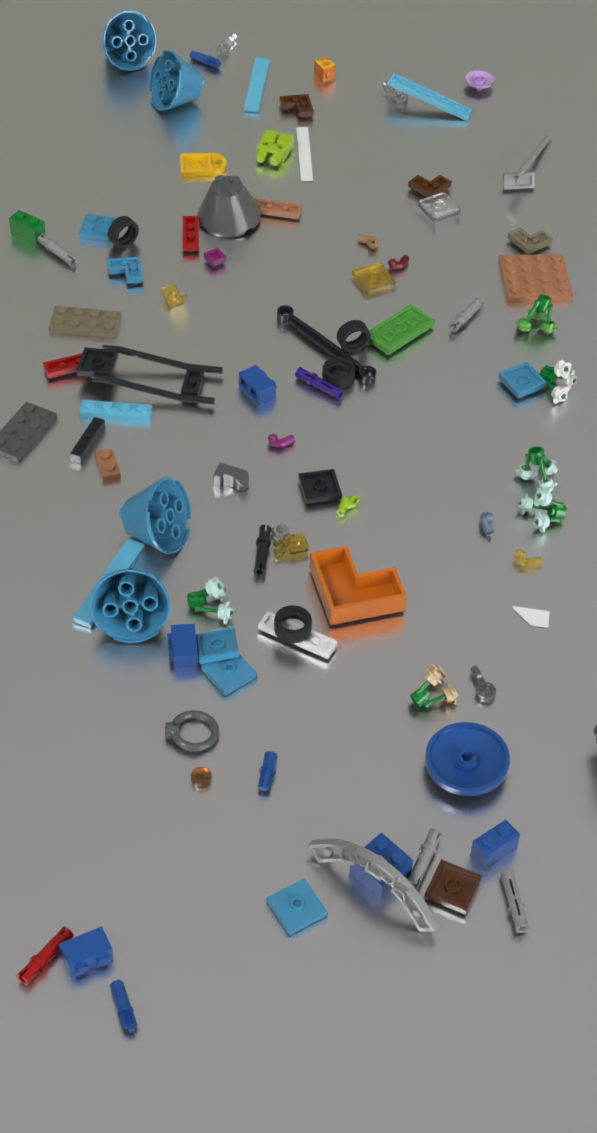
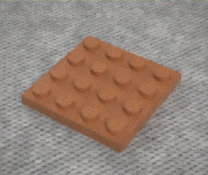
(533, 275)

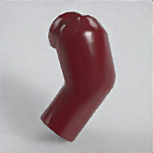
(393, 265)

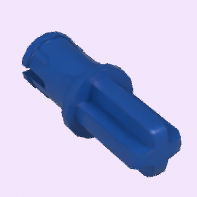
(267, 770)

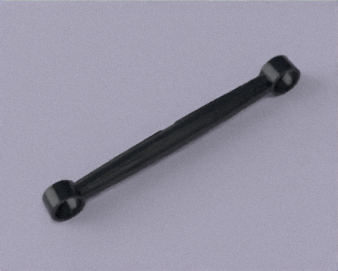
(324, 343)

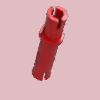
(39, 961)

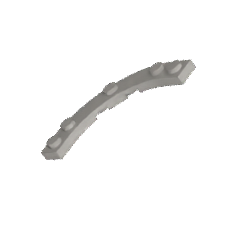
(376, 865)

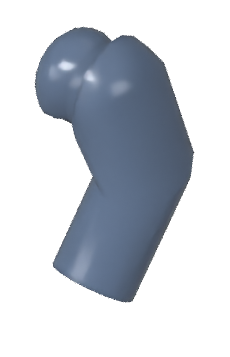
(486, 519)

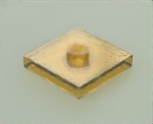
(373, 278)

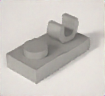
(527, 180)

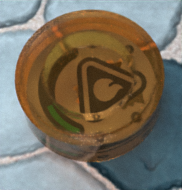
(201, 777)

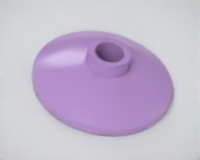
(479, 79)

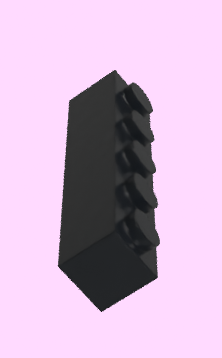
(87, 440)

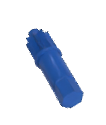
(208, 60)
(123, 1005)

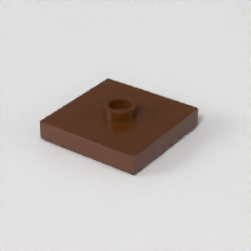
(453, 886)

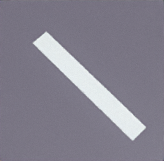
(304, 154)

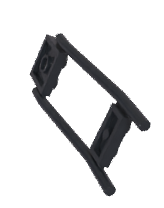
(102, 362)

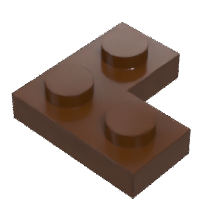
(299, 102)
(429, 188)

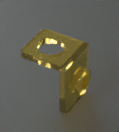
(173, 296)

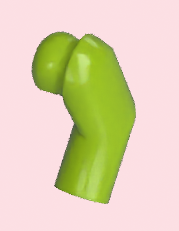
(347, 503)

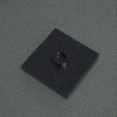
(320, 486)

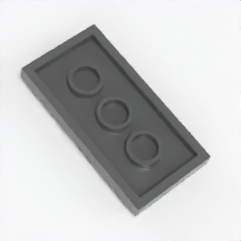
(24, 430)

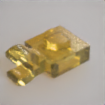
(294, 543)

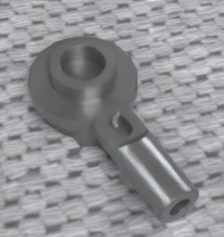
(484, 690)

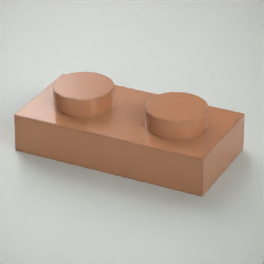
(107, 465)

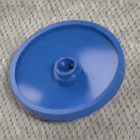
(467, 759)

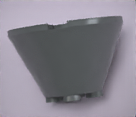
(228, 208)

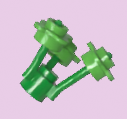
(537, 313)

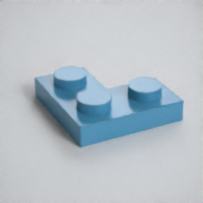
(130, 266)

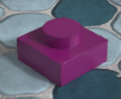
(215, 257)

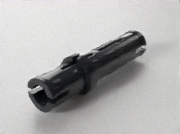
(262, 544)

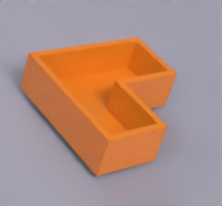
(354, 595)

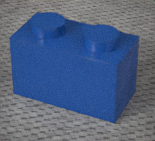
(257, 384)
(184, 646)
(495, 844)
(86, 952)

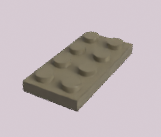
(85, 322)

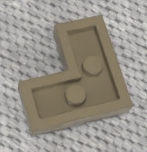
(529, 243)

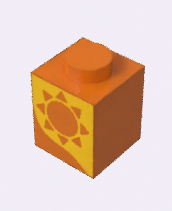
(324, 69)

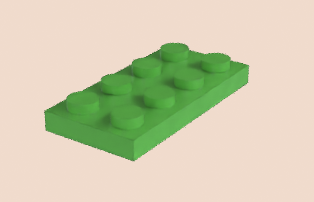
(400, 329)

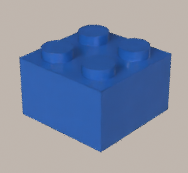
(393, 854)

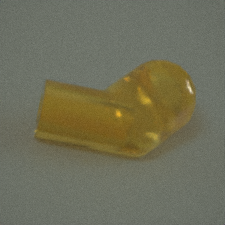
(525, 561)

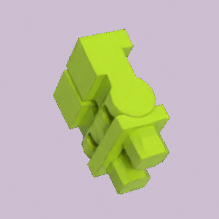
(274, 147)

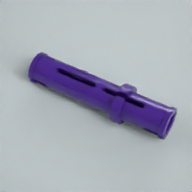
(313, 380)

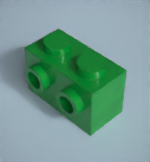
(26, 226)

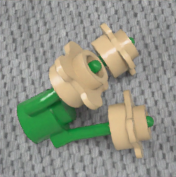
(434, 676)

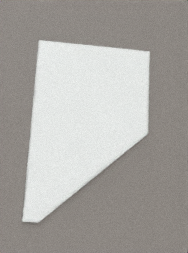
(534, 616)

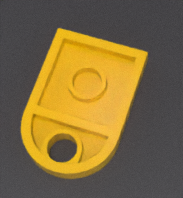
(202, 164)

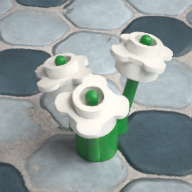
(563, 372)

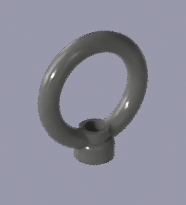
(172, 730)

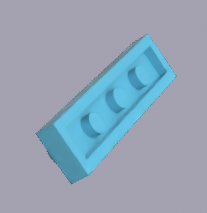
(116, 410)

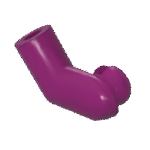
(281, 443)

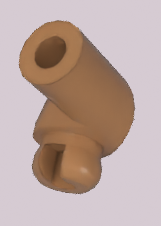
(371, 241)

